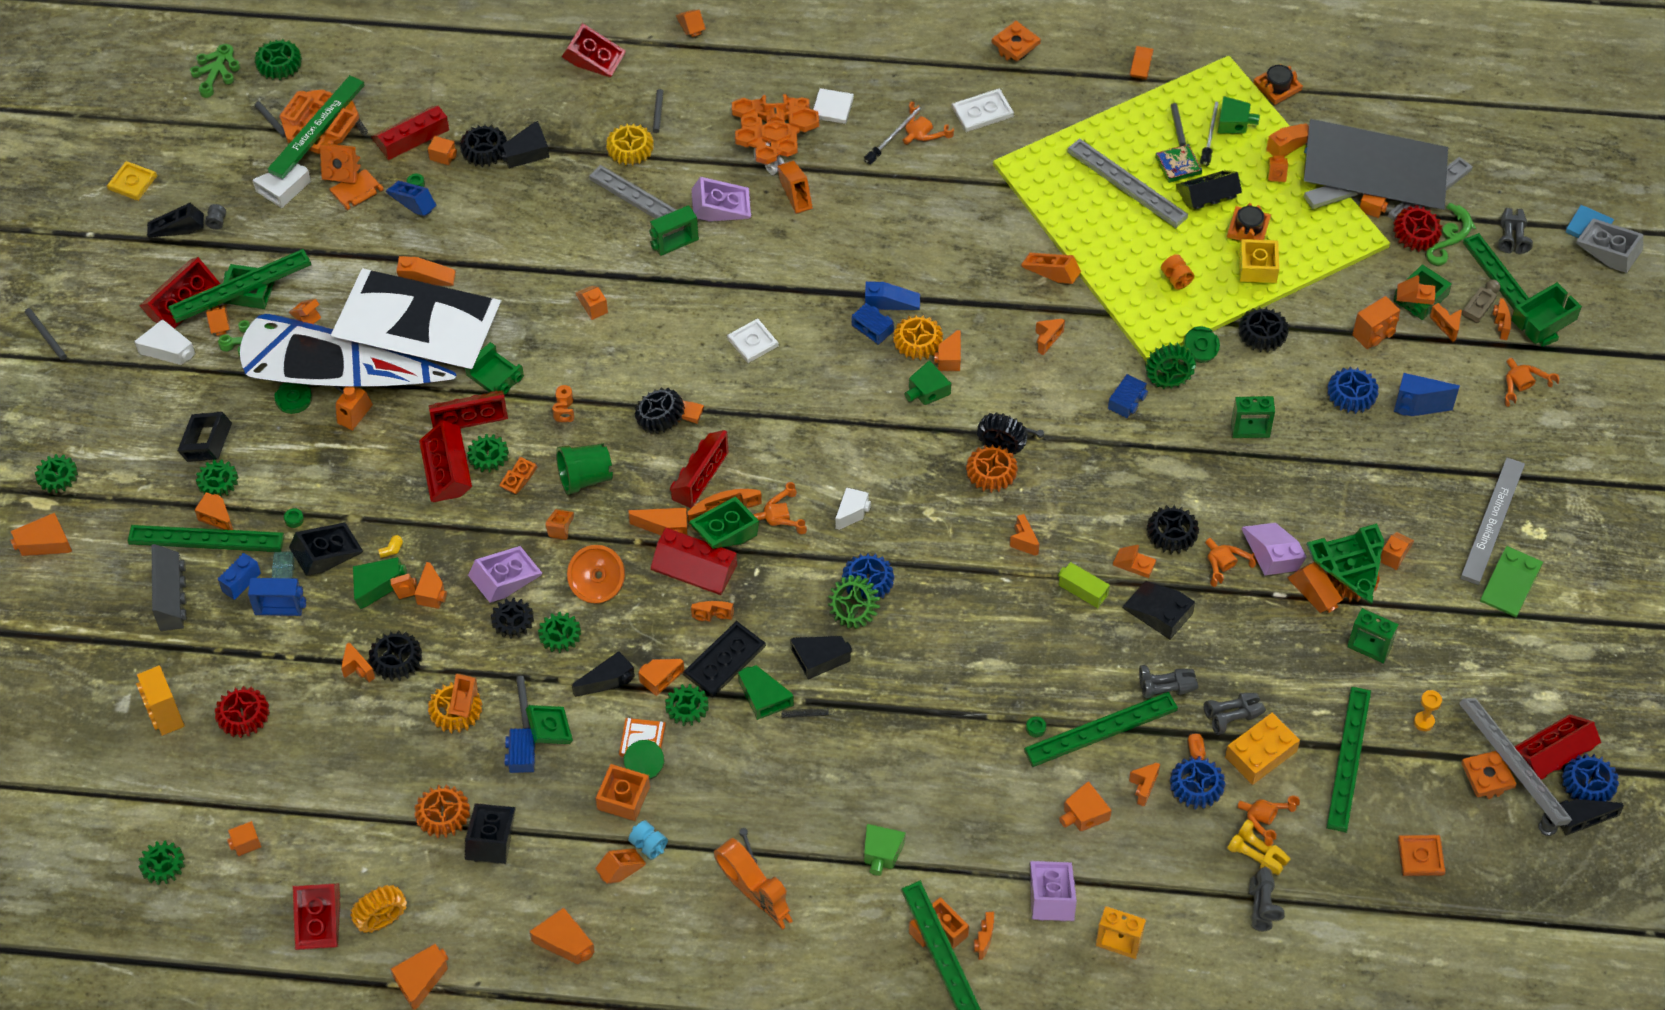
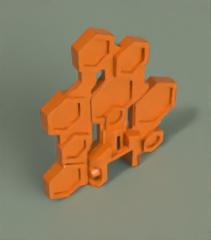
(777, 132)

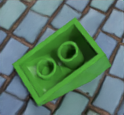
(1511, 581)

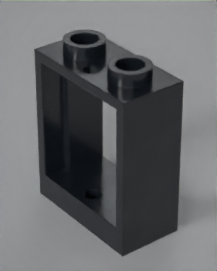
(194, 451)

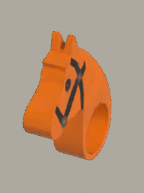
(749, 879)

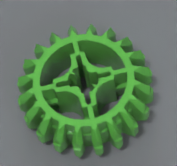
(855, 594)

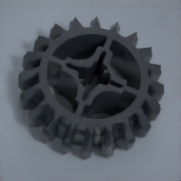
(483, 139)
(1263, 329)
(659, 410)
(1002, 432)
(1171, 522)
(401, 646)

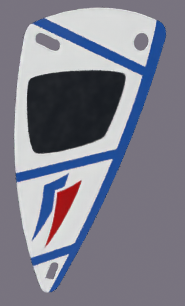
(311, 356)

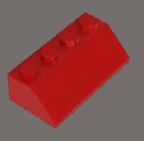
(411, 132)
(185, 283)
(470, 410)
(445, 462)
(700, 469)
(693, 561)
(1559, 744)

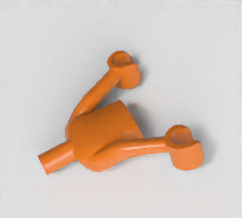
(921, 127)
(1523, 379)
(778, 513)
(1222, 557)
(1265, 812)

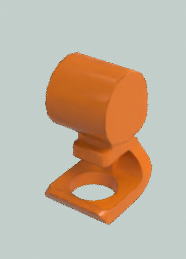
(564, 399)

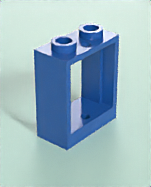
(276, 596)

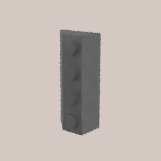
(168, 588)

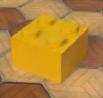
(1259, 261)

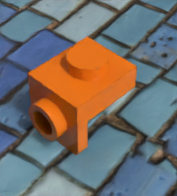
(1278, 168)
(404, 586)

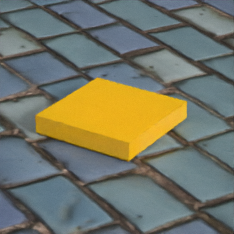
(132, 180)

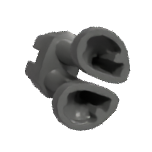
(1518, 223)
(1181, 681)
(1248, 708)
(1263, 910)

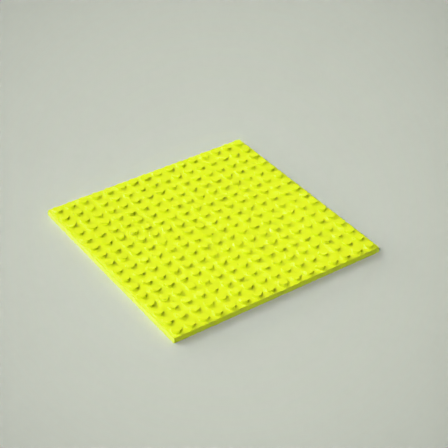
(1125, 243)

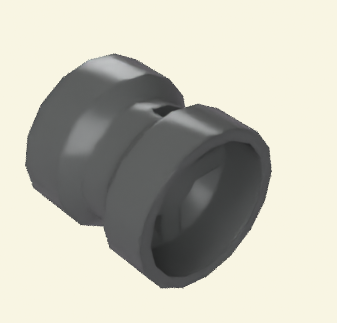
(215, 216)

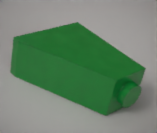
(373, 580)
(764, 692)

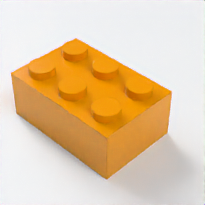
(159, 701)
(1262, 748)

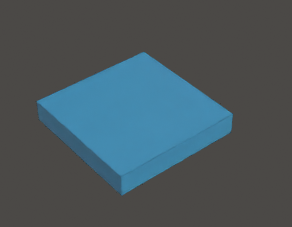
(1583, 218)

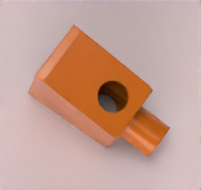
(352, 406)
(1085, 809)

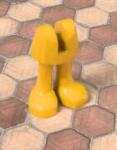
(1274, 856)

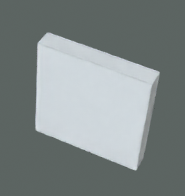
(833, 105)
(752, 340)

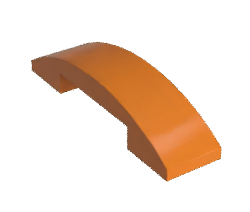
(748, 497)

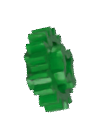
(479, 449)
(47, 477)
(217, 478)
(551, 632)
(688, 701)
(160, 861)

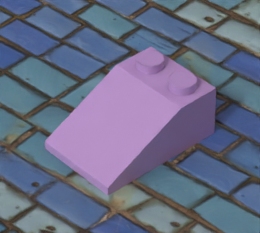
(720, 200)
(1274, 548)
(503, 573)
(1052, 891)

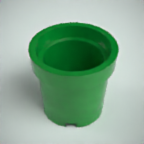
(583, 466)

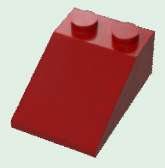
(593, 52)
(316, 915)

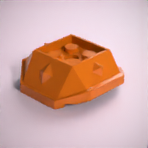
(305, 106)

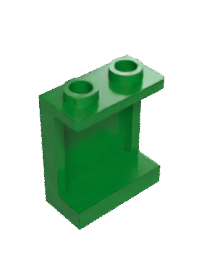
(494, 371)

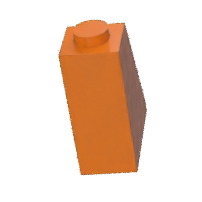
(795, 186)
(41, 537)
(1316, 587)
(563, 937)
(420, 974)

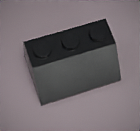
(1210, 188)

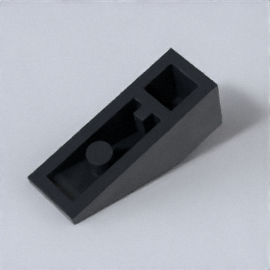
(176, 222)
(606, 676)
(1588, 813)

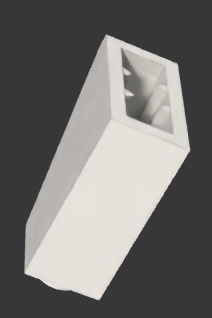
(282, 190)
(165, 344)

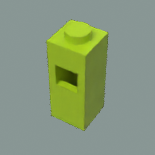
(1083, 584)

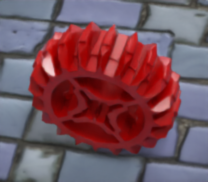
(1409, 220)
(254, 709)

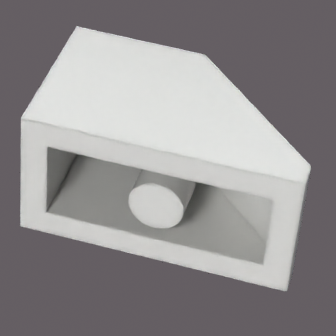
(852, 508)

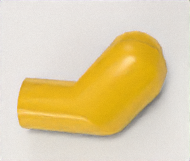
(393, 547)

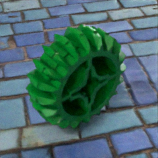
(278, 62)
(1167, 361)

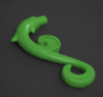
(1451, 237)

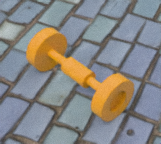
(1431, 701)

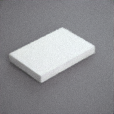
(982, 110)

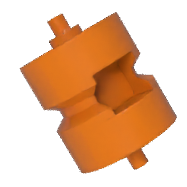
(1178, 272)

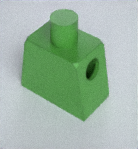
(882, 848)

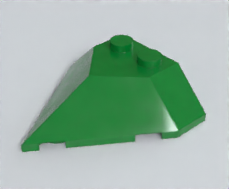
(1352, 559)

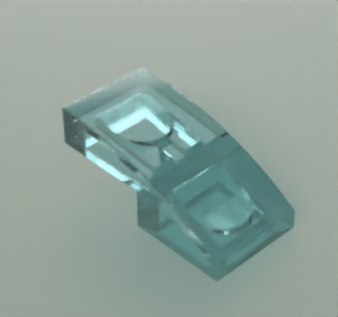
(283, 565)

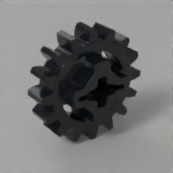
(512, 618)

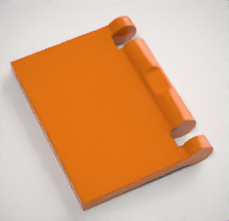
(358, 191)

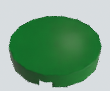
(1202, 343)
(293, 397)
(645, 758)

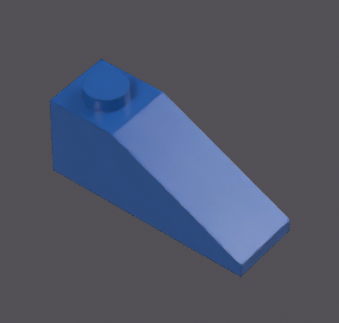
(412, 197)
(890, 297)

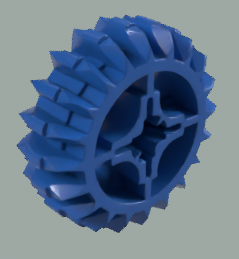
(1353, 390)
(879, 573)
(1580, 771)
(1192, 792)

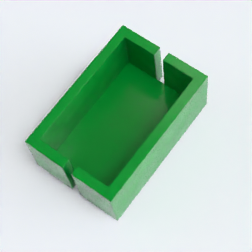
(1546, 313)

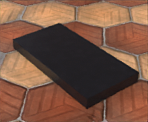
(724, 659)

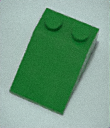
(726, 524)

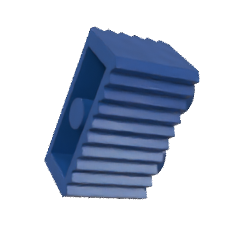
(872, 323)
(1127, 395)
(238, 576)
(521, 750)

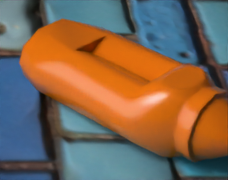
(1196, 746)

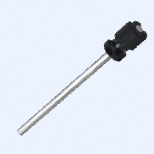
(1207, 151)
(870, 157)

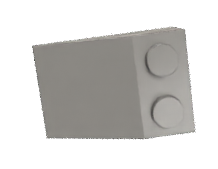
(1612, 244)

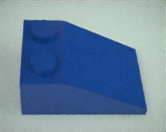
(1424, 396)

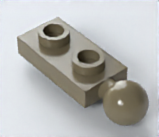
(1482, 301)

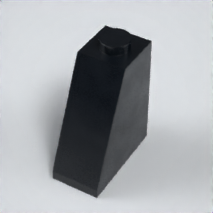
(525, 147)
(820, 654)

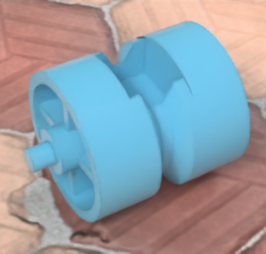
(645, 837)

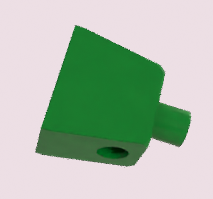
(1236, 116)
(928, 385)

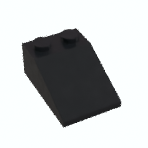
(324, 547)
(1160, 608)
(489, 833)

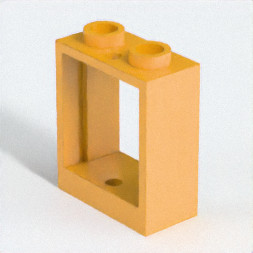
(1113, 927)

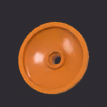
(583, 574)

